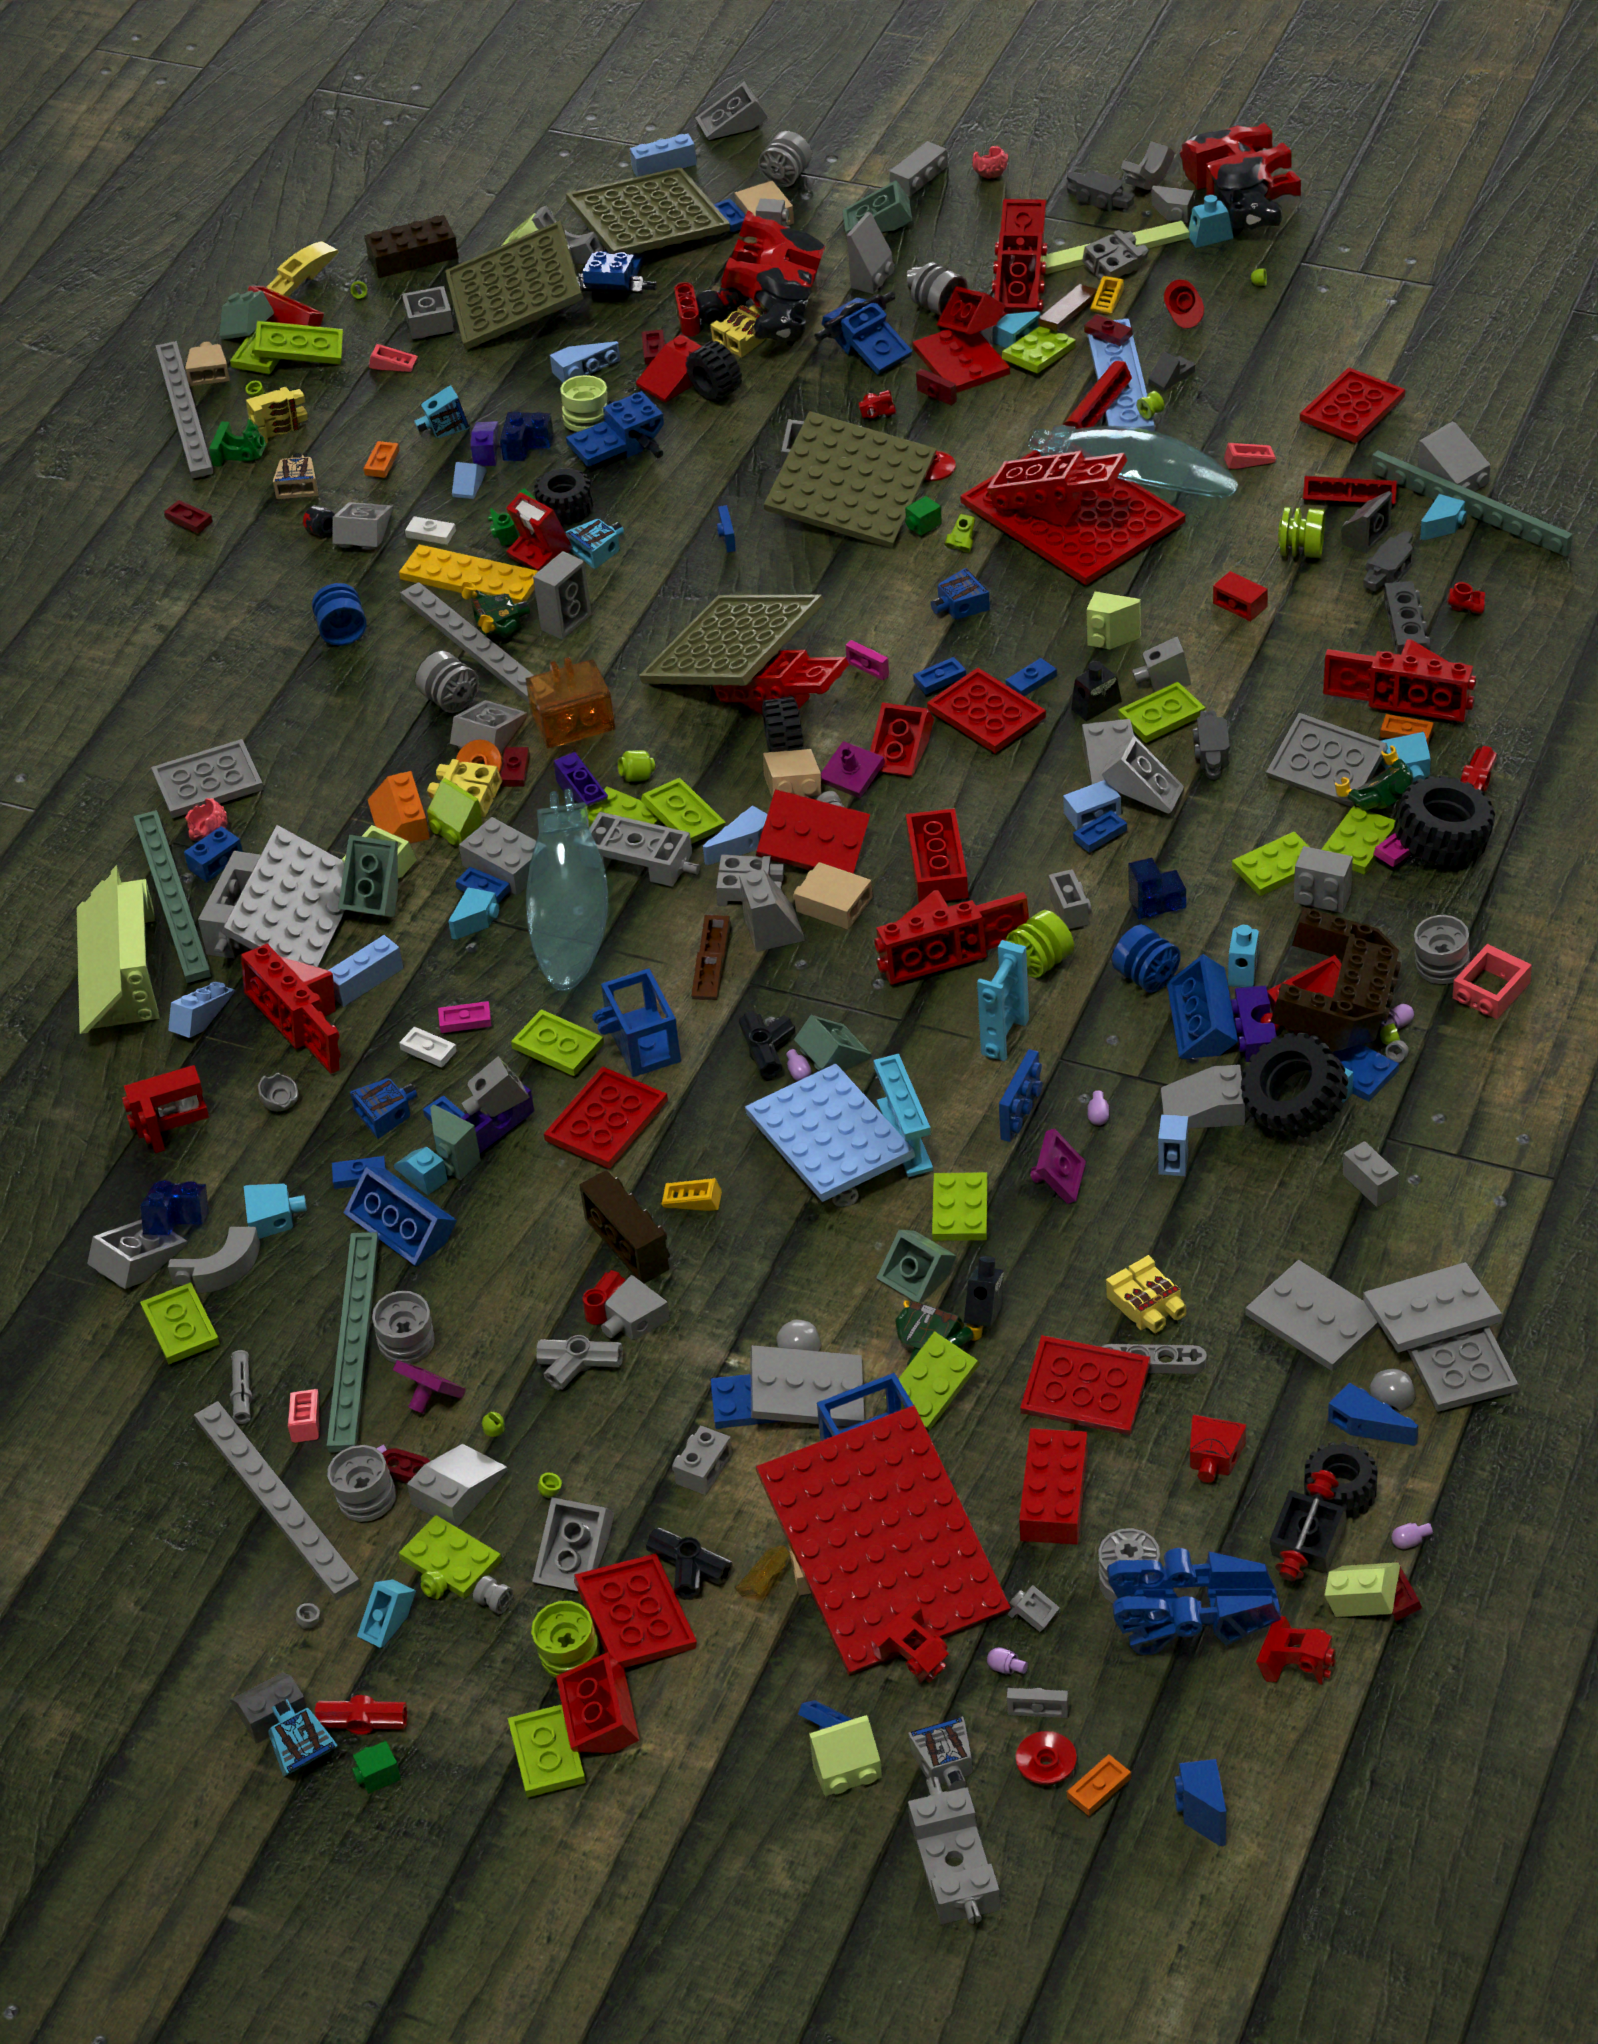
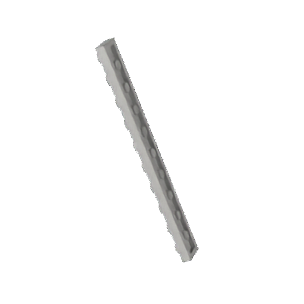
(184, 410)
(468, 638)
(277, 1501)

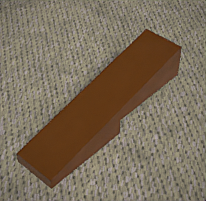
(711, 957)

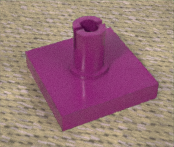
(851, 769)
(1059, 1166)
(427, 1383)

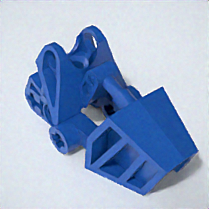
(1237, 1588)

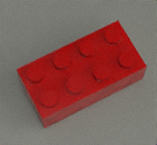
(937, 854)
(1053, 1486)

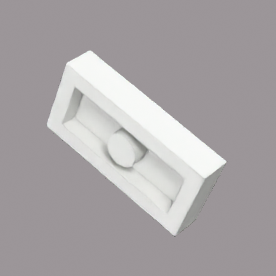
(430, 530)
(428, 1047)

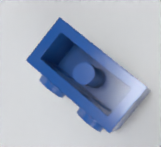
(212, 853)

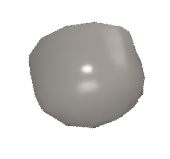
(277, 1092)
(799, 1336)
(1393, 1388)

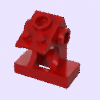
(1312, 1657)
(927, 1659)

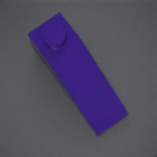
(484, 443)

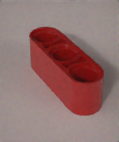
(687, 309)

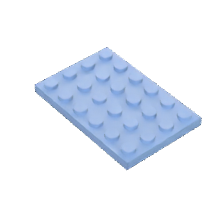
(829, 1132)

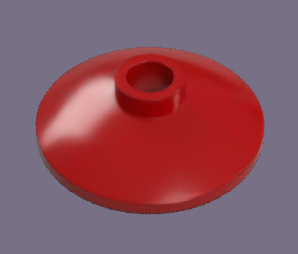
(941, 467)
(1046, 1747)

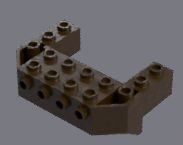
(1361, 987)

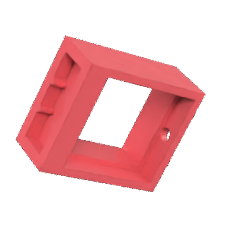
(1500, 964)

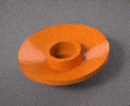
(480, 751)

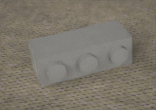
(919, 167)

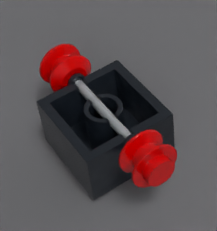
(1308, 1528)

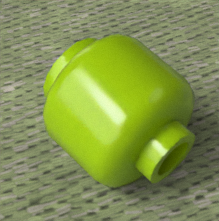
(636, 765)

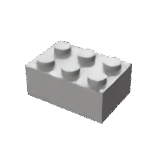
(562, 595)
(500, 853)

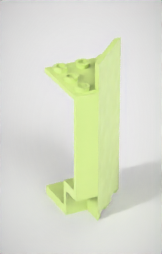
(113, 955)

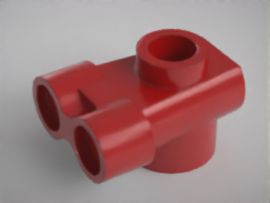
(877, 405)
(1463, 597)

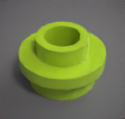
(433, 1584)

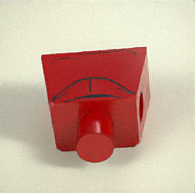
(1215, 1446)

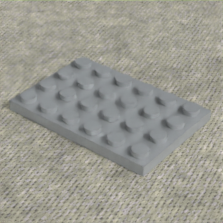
(289, 900)

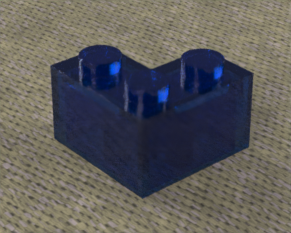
(525, 431)
(1154, 891)
(172, 1205)

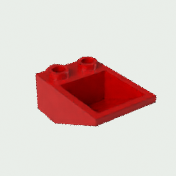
(1318, 979)

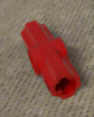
(1480, 768)
(361, 1714)

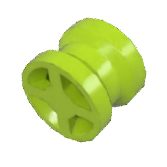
(1150, 405)

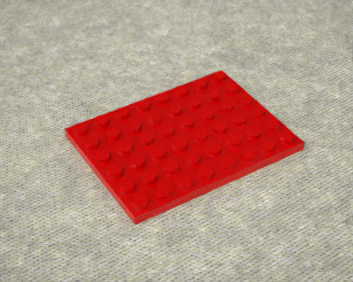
(1098, 536)
(881, 1530)

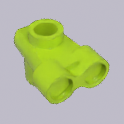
(961, 534)

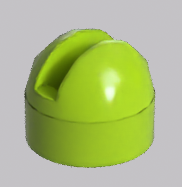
(1259, 277)
(354, 292)
(255, 386)
(1389, 1034)
(489, 1426)
(549, 1485)

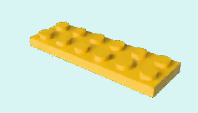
(450, 569)

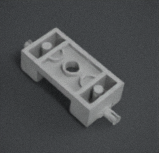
(659, 849)
(222, 903)
(947, 1829)

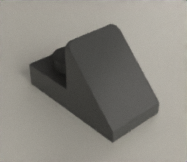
(1170, 371)

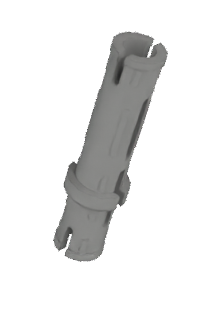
(241, 1395)

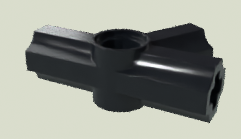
(764, 1039)
(690, 1560)

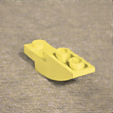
(302, 265)

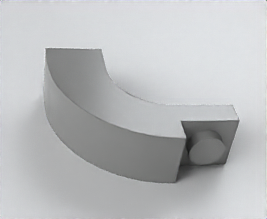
(1151, 169)
(580, 245)
(221, 1268)

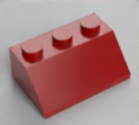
(970, 311)
(597, 1706)

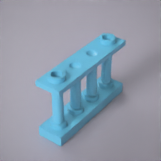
(1003, 1000)
(903, 1111)

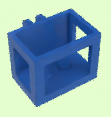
(642, 1034)
(894, 1395)

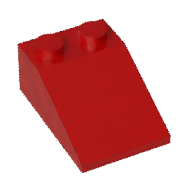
(667, 372)
(901, 737)

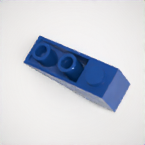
(1367, 1417)

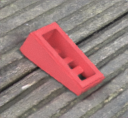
(391, 359)
(1248, 455)
(304, 1418)

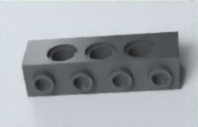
(1405, 615)

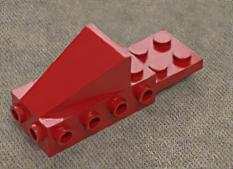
(1020, 256)
(1052, 483)
(785, 676)
(1405, 683)
(943, 936)
(294, 1000)

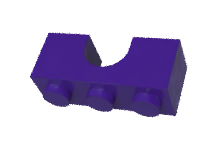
(1250, 1006)
(490, 1129)

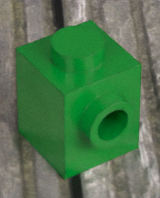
(923, 515)
(375, 1767)

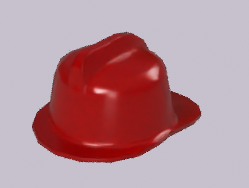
(1184, 303)

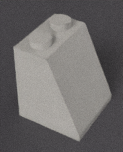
(1453, 458)
(768, 912)

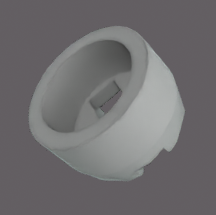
(1393, 1046)
(313, 1615)

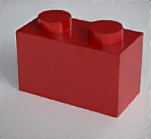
(1240, 596)

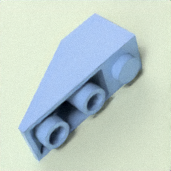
(583, 359)
(736, 838)
(196, 1010)

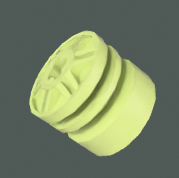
(583, 402)

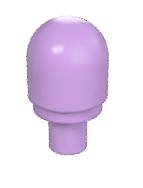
(1400, 1016)
(798, 1065)
(1098, 1109)
(1410, 1535)
(1005, 1661)

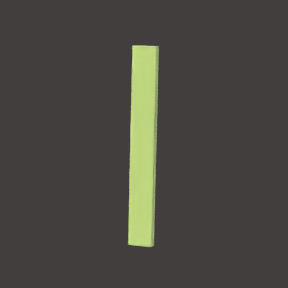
(1150, 238)

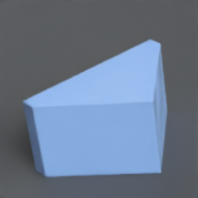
(467, 479)

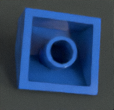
(1201, 1799)

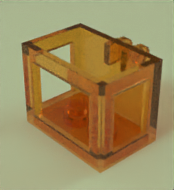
(570, 702)

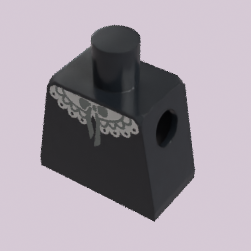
(1095, 691)
(984, 1293)

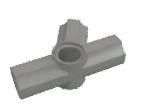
(575, 1355)

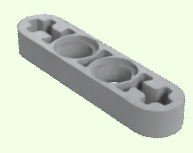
(1174, 1351)

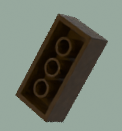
(411, 246)
(625, 1226)

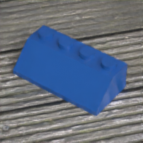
(1202, 1010)
(399, 1215)

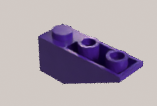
(574, 775)

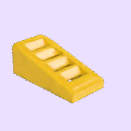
(1110, 284)
(707, 1200)

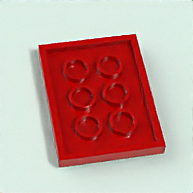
(961, 358)
(1352, 405)
(986, 710)
(812, 831)
(605, 1117)
(1085, 1385)
(635, 1611)

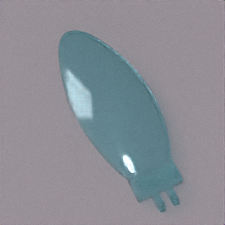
(1151, 457)
(566, 893)

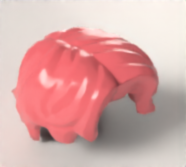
(990, 165)
(205, 819)

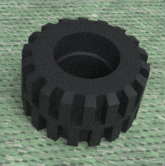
(713, 371)
(566, 493)
(782, 724)
(1349, 1464)

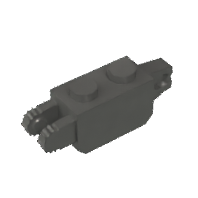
(1099, 190)
(1389, 562)
(1212, 743)

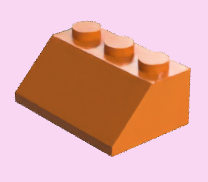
(399, 808)

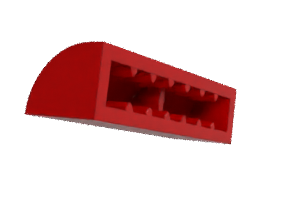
(288, 310)
(1100, 396)
(1347, 489)

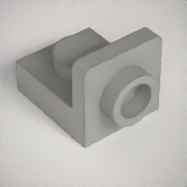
(1033, 1607)

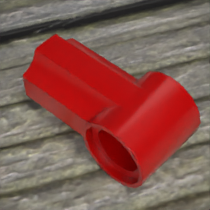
(595, 1298)

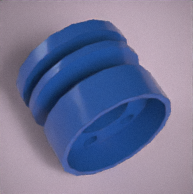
(339, 614)
(1146, 958)

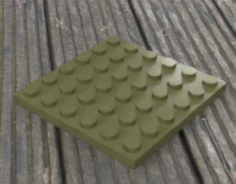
(648, 212)
(514, 285)
(850, 479)
(732, 639)

